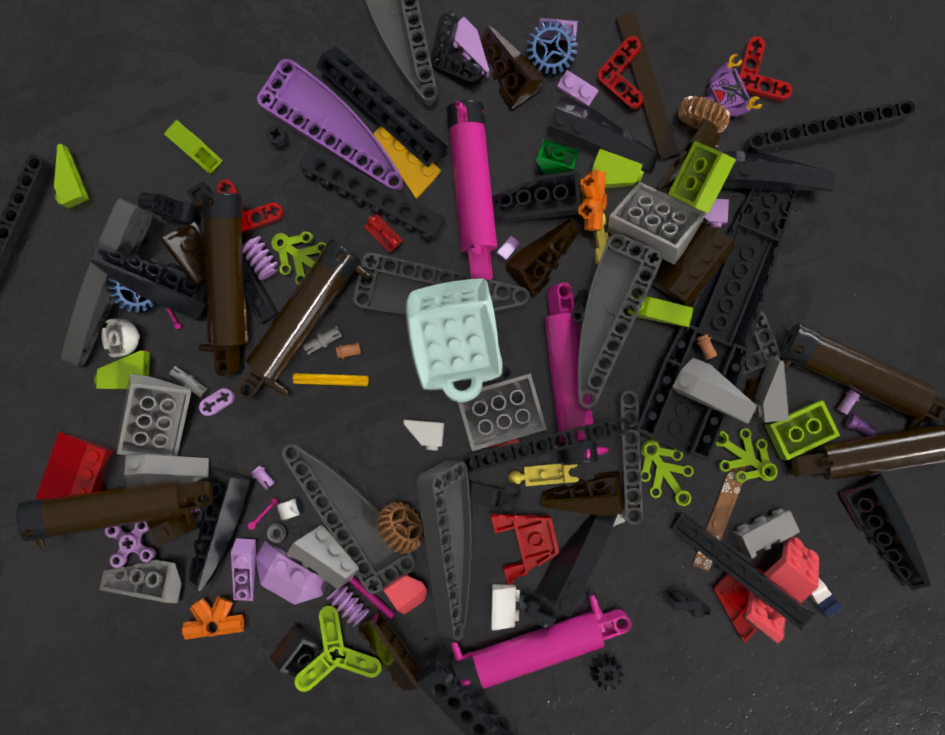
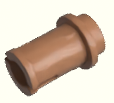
(706, 346)
(348, 350)

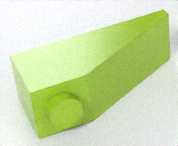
(67, 180)
(664, 311)

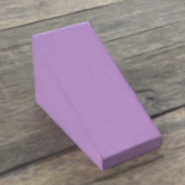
(508, 248)

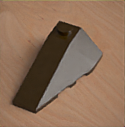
(536, 261)
(595, 496)

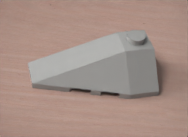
(708, 386)
(149, 580)

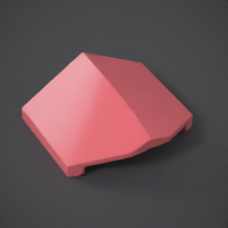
(406, 593)

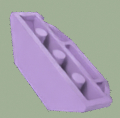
(287, 575)

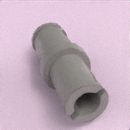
(322, 340)
(188, 381)

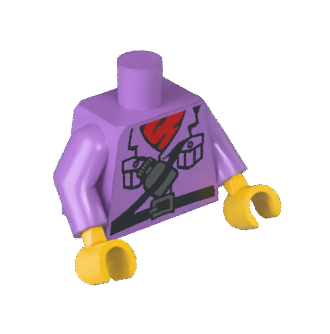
(728, 90)

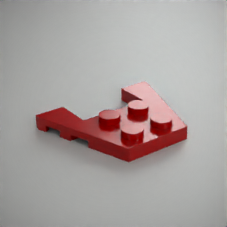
(535, 541)
(735, 601)

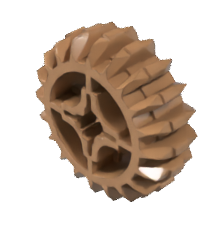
(698, 109)
(405, 530)

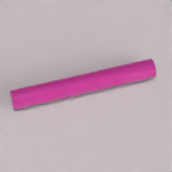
(372, 598)

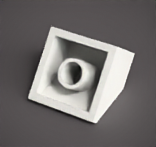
(427, 433)
(503, 606)

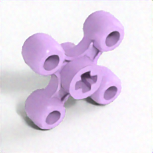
(126, 548)

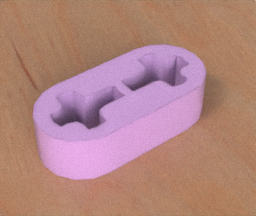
(219, 405)

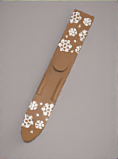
(721, 513)

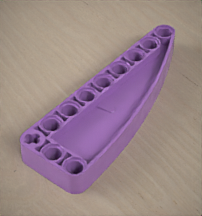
(322, 109)

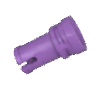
(856, 423)

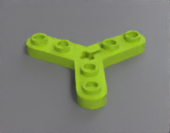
(324, 664)

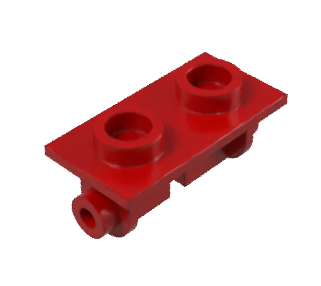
(383, 233)

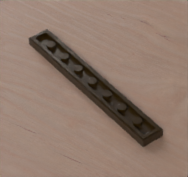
(648, 86)

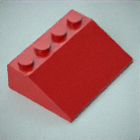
(74, 467)

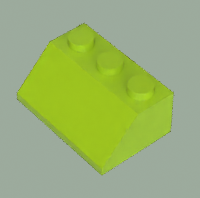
(701, 176)

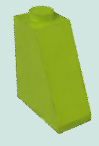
(193, 147)
(619, 170)
(117, 373)

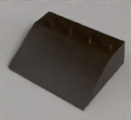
(696, 265)
(391, 651)

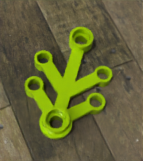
(299, 255)
(747, 457)
(663, 470)

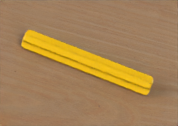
(327, 379)

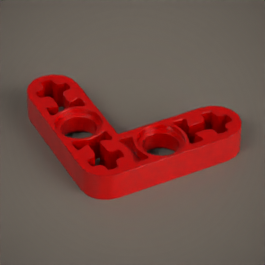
(752, 74)
(617, 78)
(247, 221)

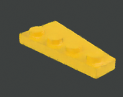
(412, 170)

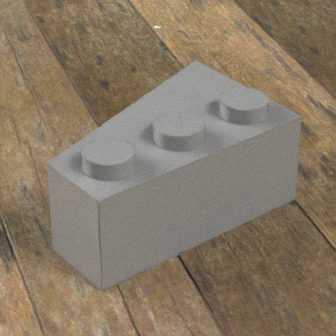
(765, 532)
(324, 556)

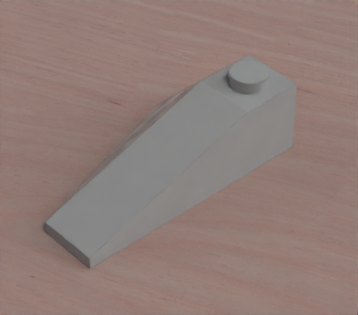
(159, 468)

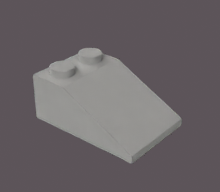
(771, 393)

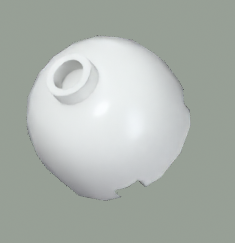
(120, 337)

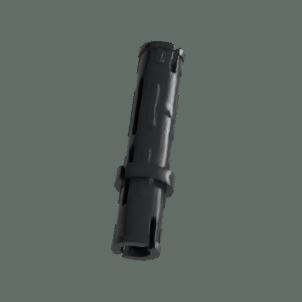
(580, 305)

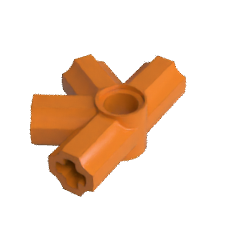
(594, 200)
(216, 614)

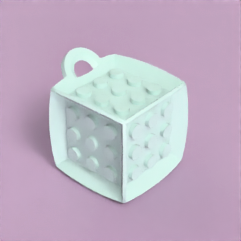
(454, 336)

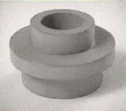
(270, 533)

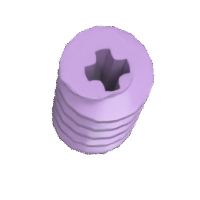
(258, 258)
(348, 605)

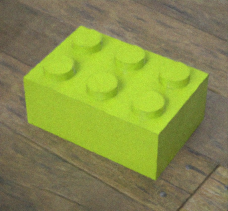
(803, 431)

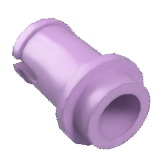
(848, 402)
(263, 478)

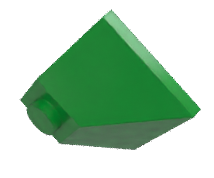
(556, 158)

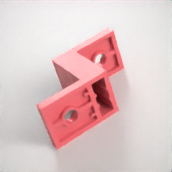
(796, 574)

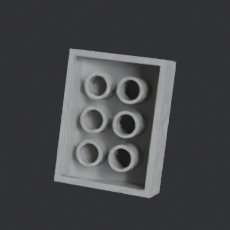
(656, 221)
(502, 412)
(152, 417)

